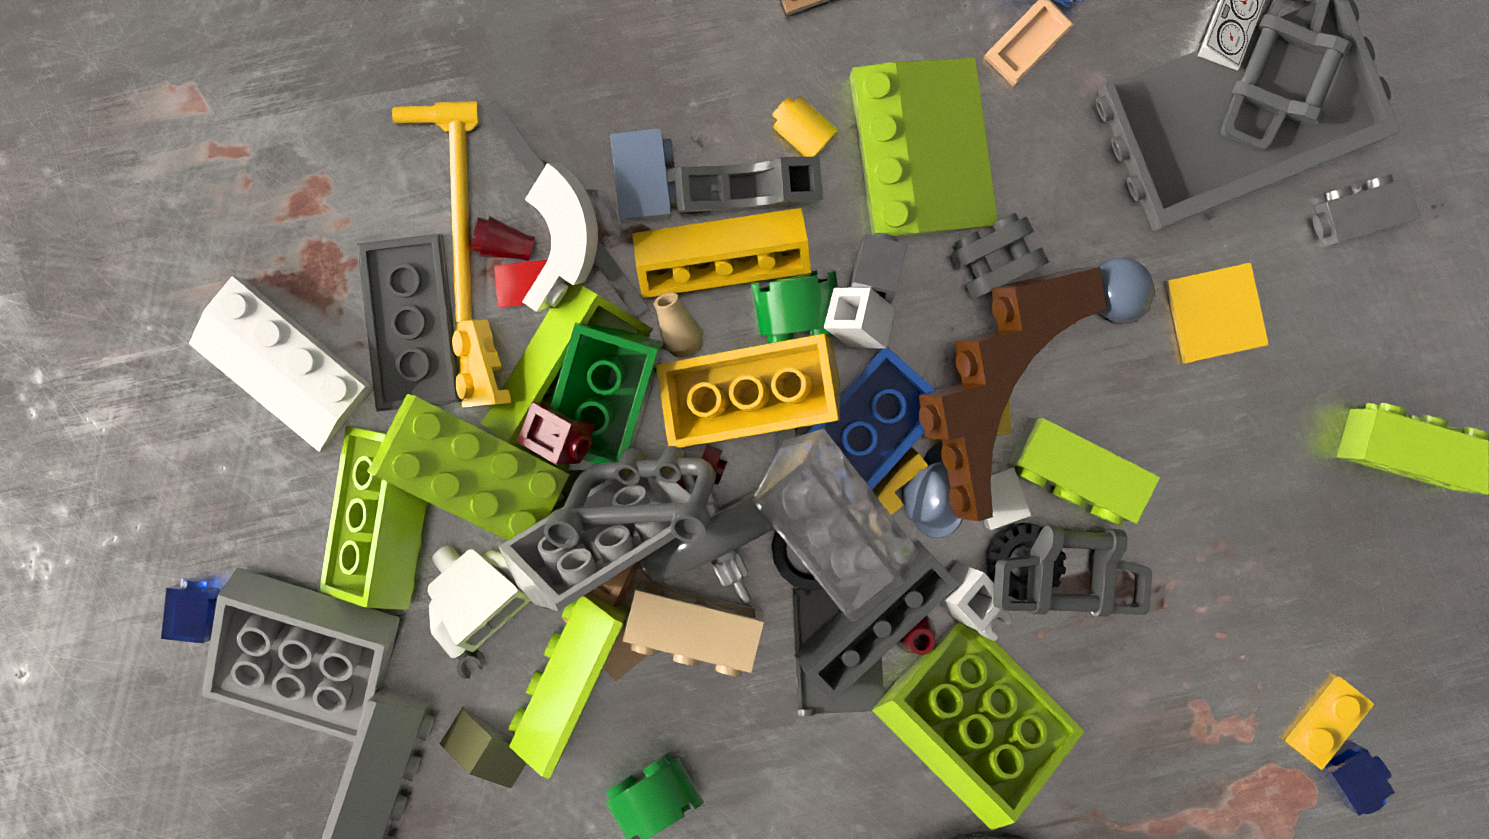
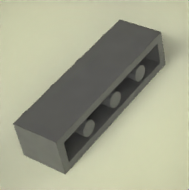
(849, 649)

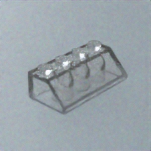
(835, 523)

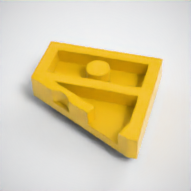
(477, 361)

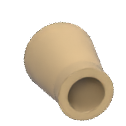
(677, 326)

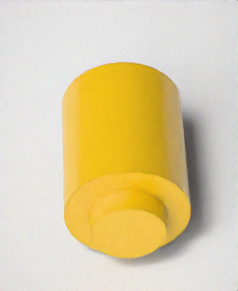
(803, 126)

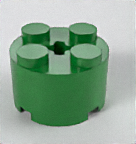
(793, 305)
(654, 800)

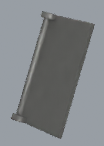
(811, 614)

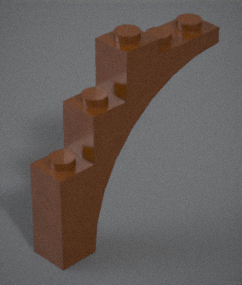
(990, 366)

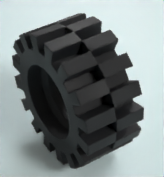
(1006, 543)

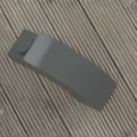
(749, 186)

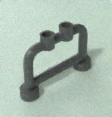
(687, 519)

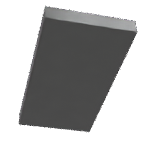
(408, 320)

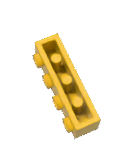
(722, 252)

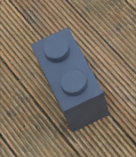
(642, 175)

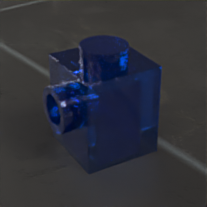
(189, 611)
(1359, 779)

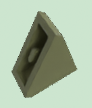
(482, 749)

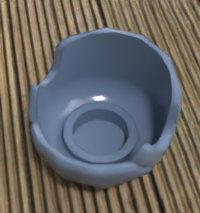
(1127, 290)

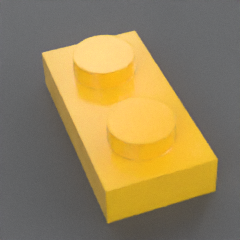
(1329, 722)

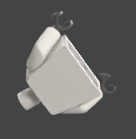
(471, 602)

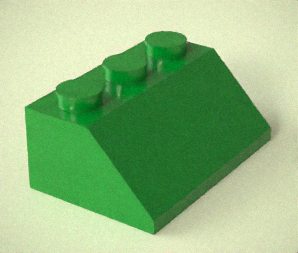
(608, 384)

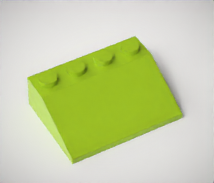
(923, 147)
(979, 724)

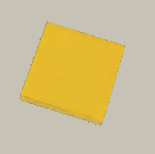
(1217, 313)

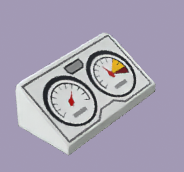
(1230, 31)

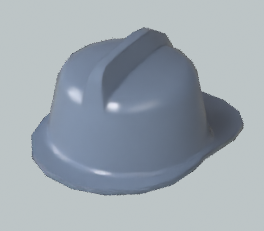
(928, 497)

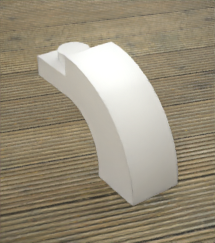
(573, 234)

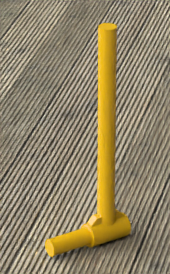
(457, 120)

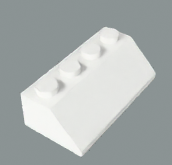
(279, 362)

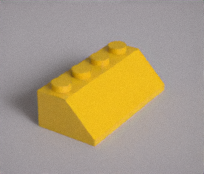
(750, 391)

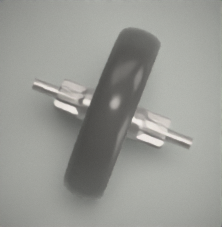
(729, 529)

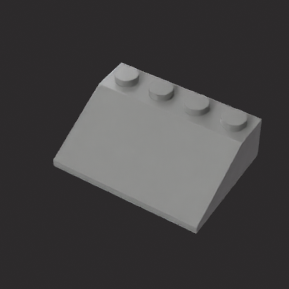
(560, 575)
(297, 654)

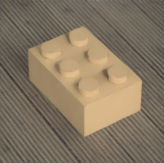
(694, 628)

